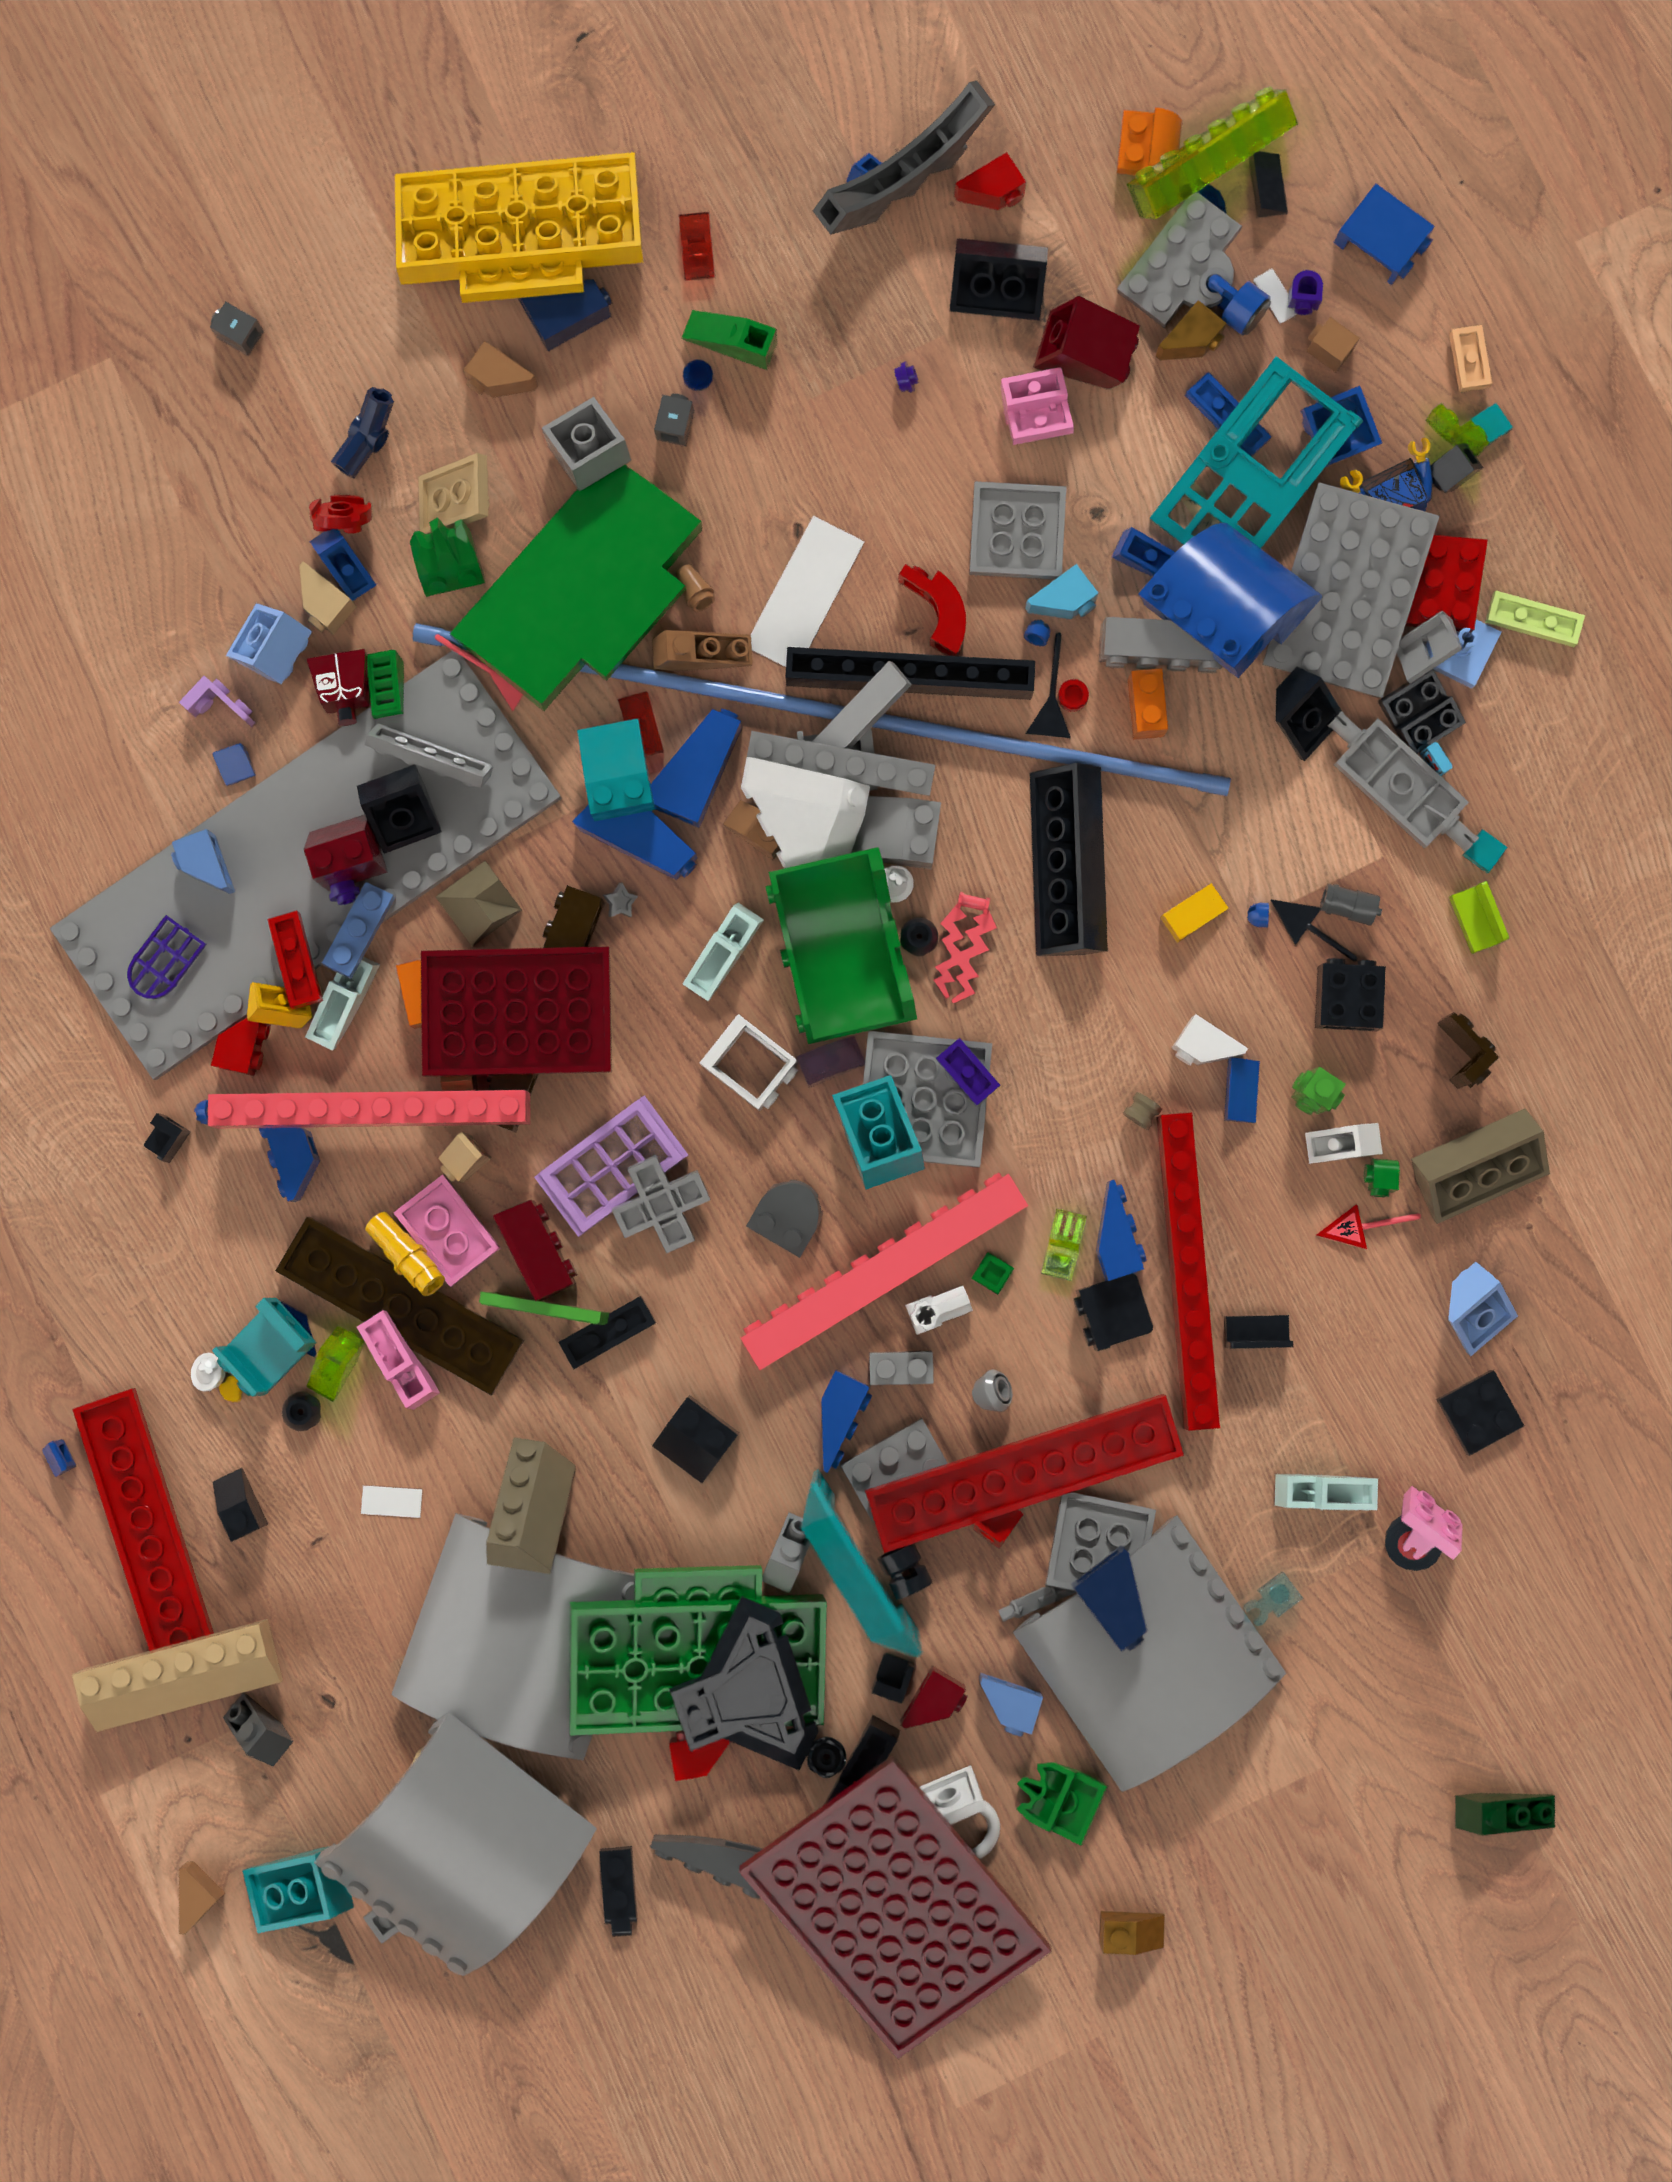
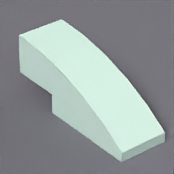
(723, 951)
(340, 1005)
(1326, 1492)

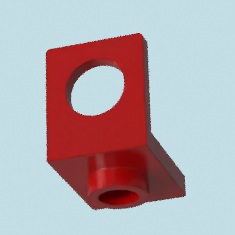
(998, 1528)

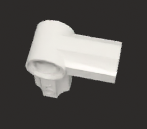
(932, 1311)

